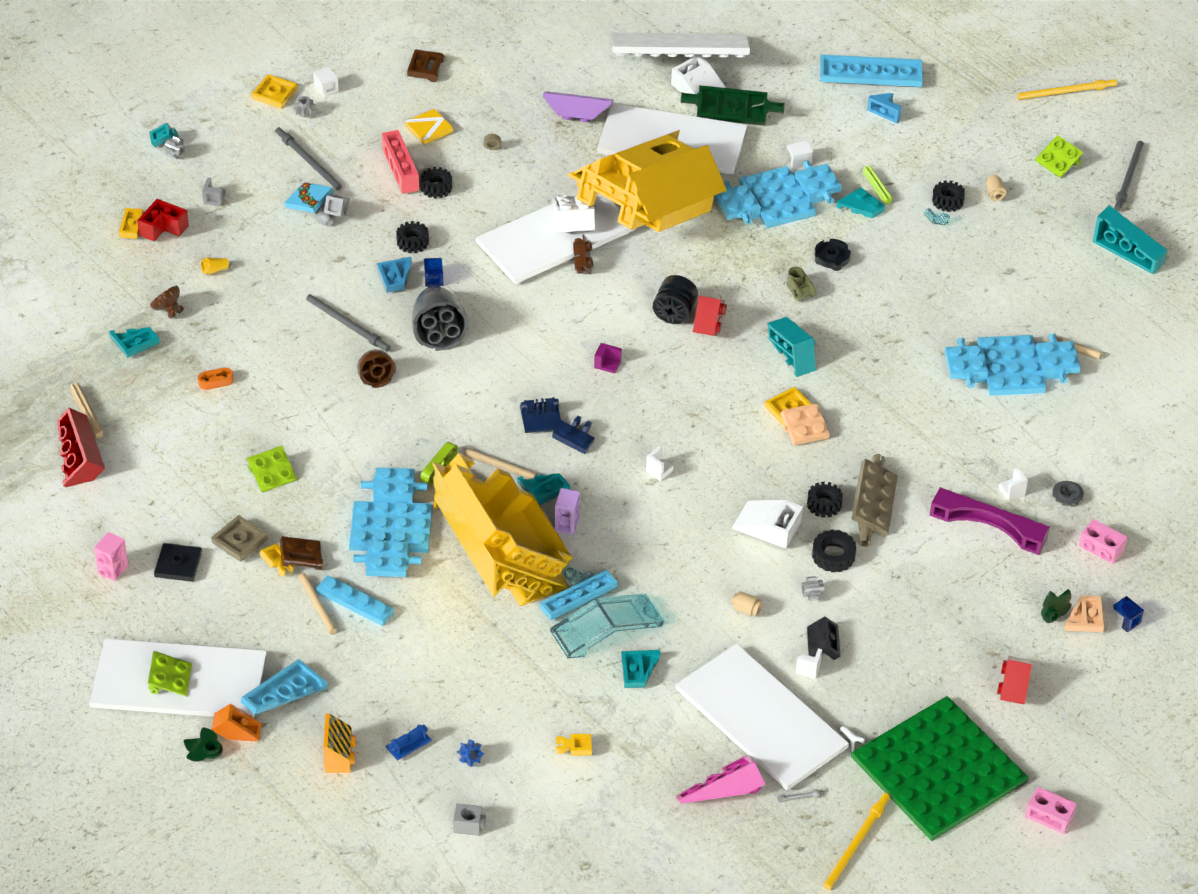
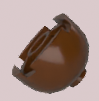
(376, 368)

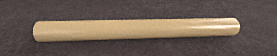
(500, 464)
(317, 603)

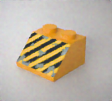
(338, 745)

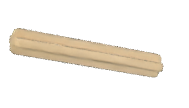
(85, 408)

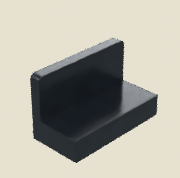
(825, 636)

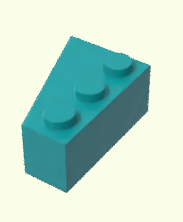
(794, 344)

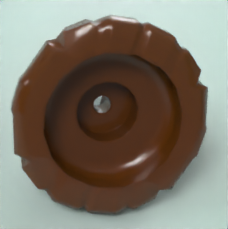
(168, 302)

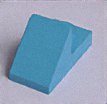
(883, 106)

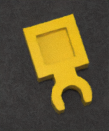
(272, 557)
(578, 744)

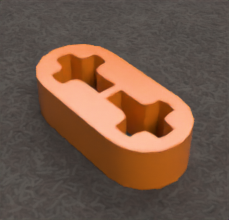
(215, 378)

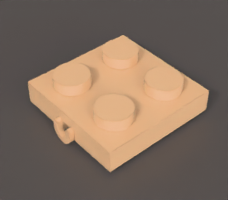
(805, 424)

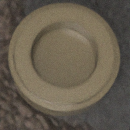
(492, 141)

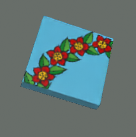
(308, 197)

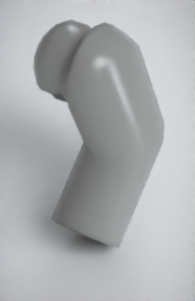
(324, 218)

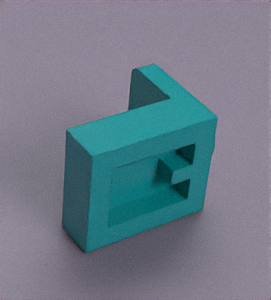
(161, 134)

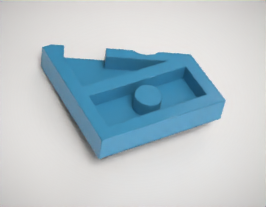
(394, 273)

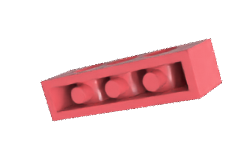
(400, 161)

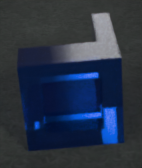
(433, 272)
(1130, 611)

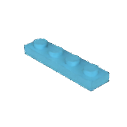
(578, 594)
(355, 600)

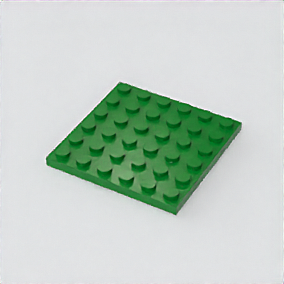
(939, 767)

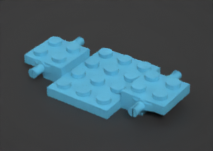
(779, 195)
(1012, 363)
(390, 523)

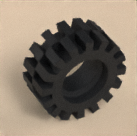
(436, 189)
(940, 199)
(412, 244)
(824, 491)

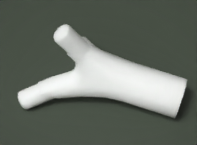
(852, 738)

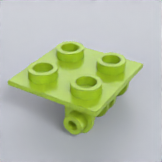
(1059, 156)
(271, 469)
(169, 674)

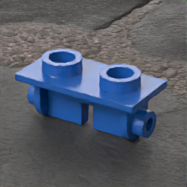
(409, 742)

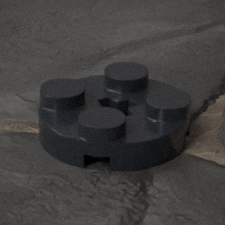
(824, 250)

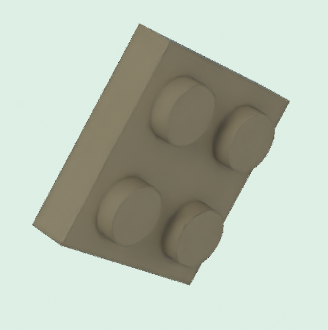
(239, 538)

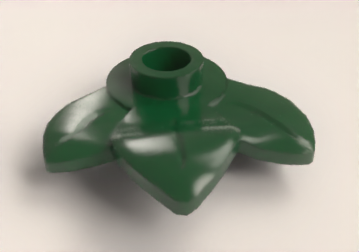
(1055, 606)
(201, 747)

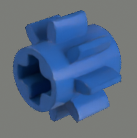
(470, 752)

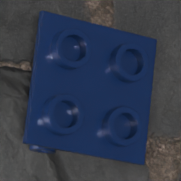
(541, 415)

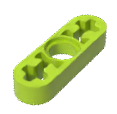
(443, 457)

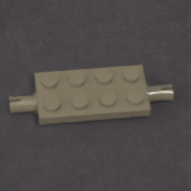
(873, 499)

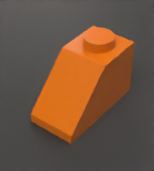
(235, 724)

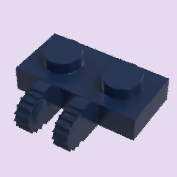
(574, 437)

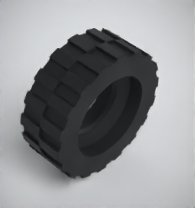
(834, 538)

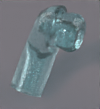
(935, 219)
(575, 576)

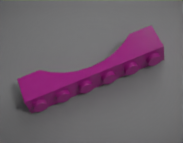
(956, 507)

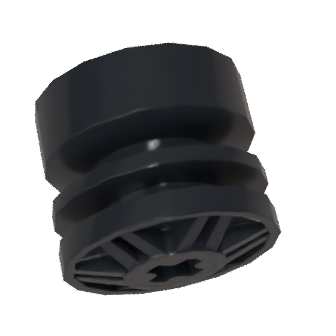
(675, 299)

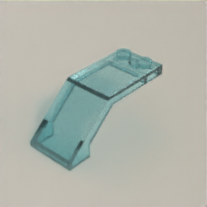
(603, 618)

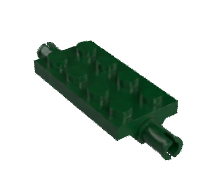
(732, 104)

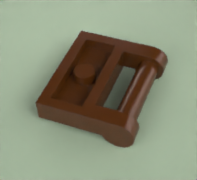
(420, 62)
(301, 552)

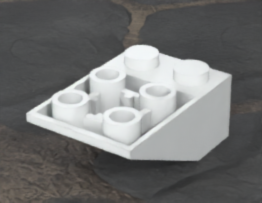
(693, 73)
(573, 214)
(770, 520)

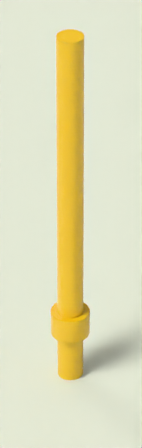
(1098, 85)
(875, 812)

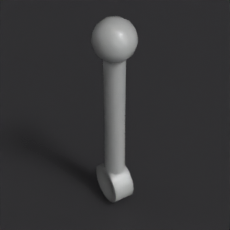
(782, 798)

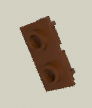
(582, 248)

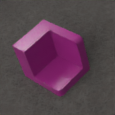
(607, 358)

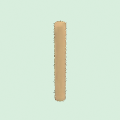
(1082, 349)

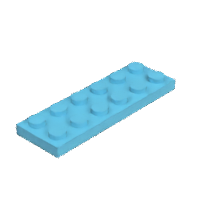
(871, 70)

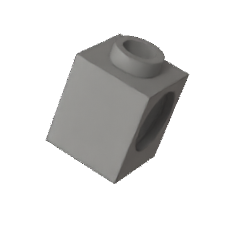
(336, 205)
(468, 819)

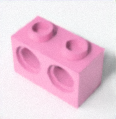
(1103, 541)
(111, 556)
(1051, 810)

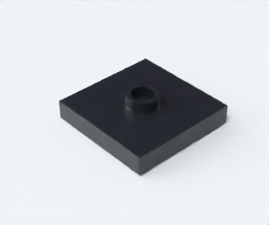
(178, 562)

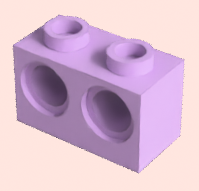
(567, 511)

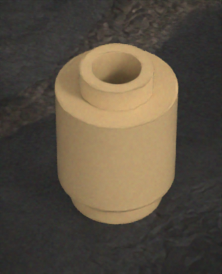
(995, 188)
(747, 604)

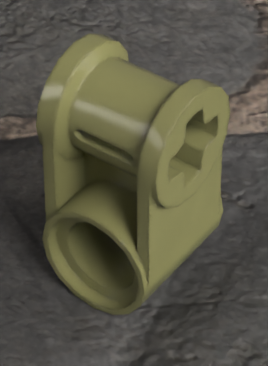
(800, 284)

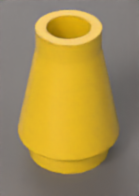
(211, 265)

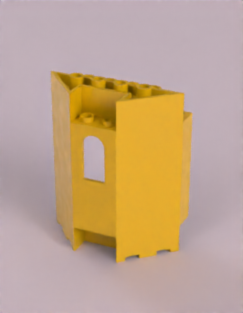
(654, 182)
(502, 531)

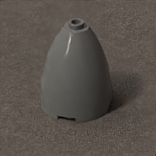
(436, 306)

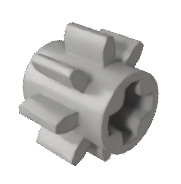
(304, 106)
(175, 147)
(812, 588)

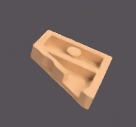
(1086, 615)

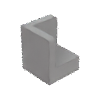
(213, 195)

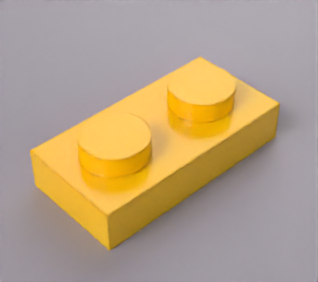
(129, 223)

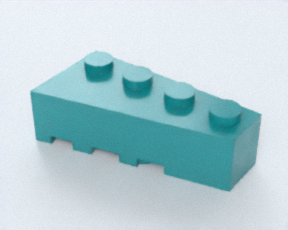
(1128, 241)

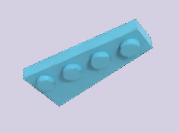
(285, 686)

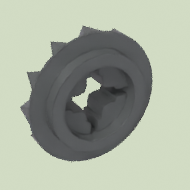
(1072, 489)

